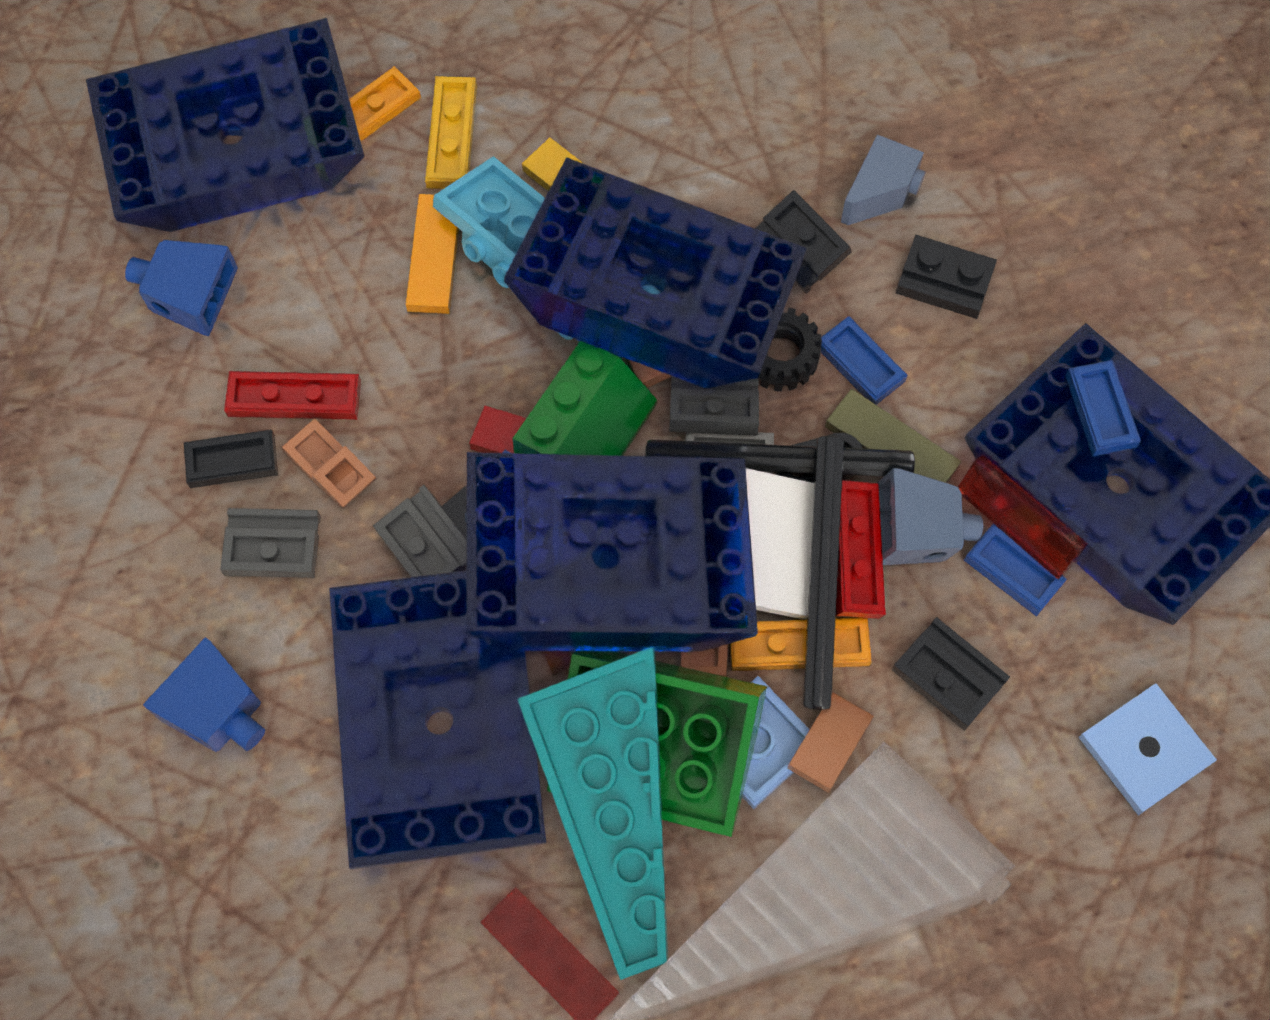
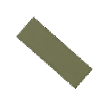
(881, 430)

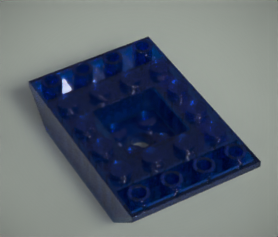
(169, 118)
(611, 237)
(1189, 495)
(667, 521)
(415, 791)

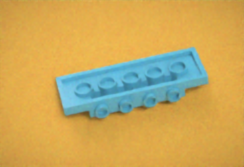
(494, 215)

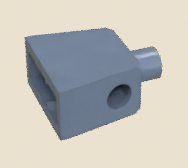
(922, 519)

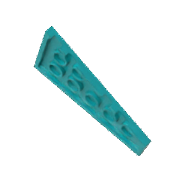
(604, 773)

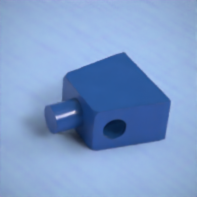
(185, 282)
(208, 701)

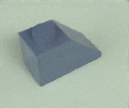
(883, 181)

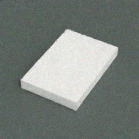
(780, 541)

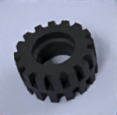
(798, 369)

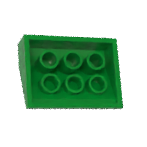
(704, 740)

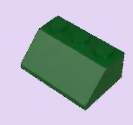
(587, 408)

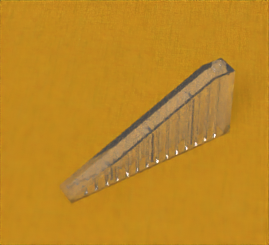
(855, 872)

